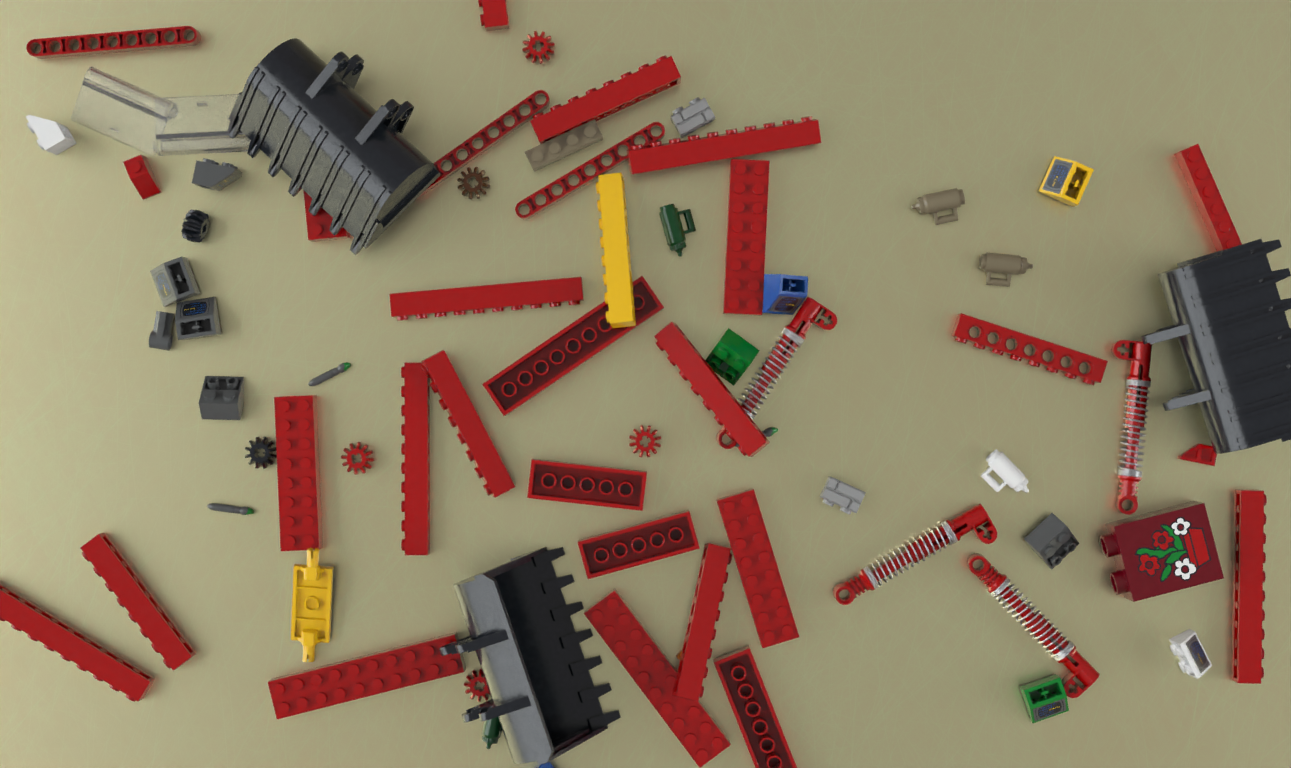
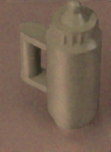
(941, 201)
(1002, 264)

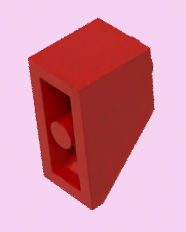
(142, 176)

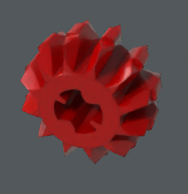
(544, 50)
(639, 438)
(356, 451)
(472, 684)

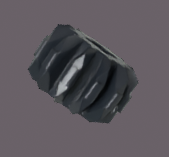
(195, 226)
(261, 460)

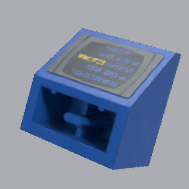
(783, 293)

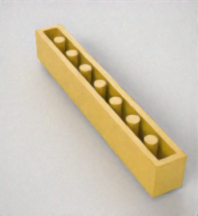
(616, 250)

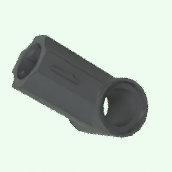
(161, 335)

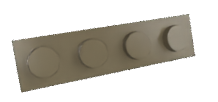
(564, 145)

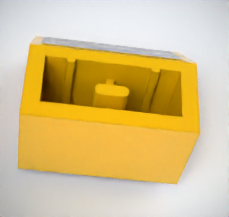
(1066, 180)

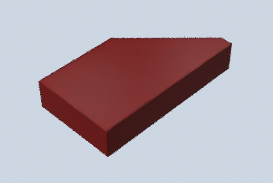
(1200, 454)

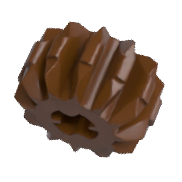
(468, 188)

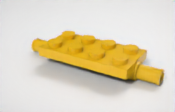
(311, 604)

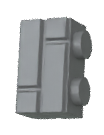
(692, 117)
(842, 494)

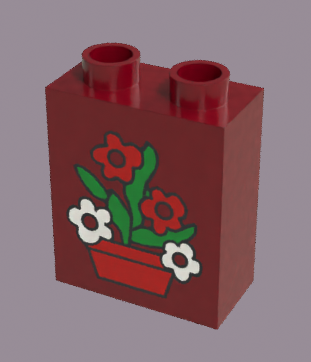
(1162, 551)

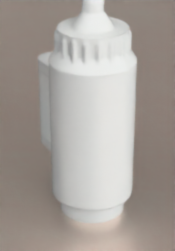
(1006, 471)

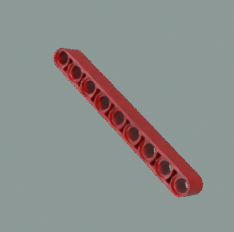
(105, 39)
(488, 141)
(580, 172)

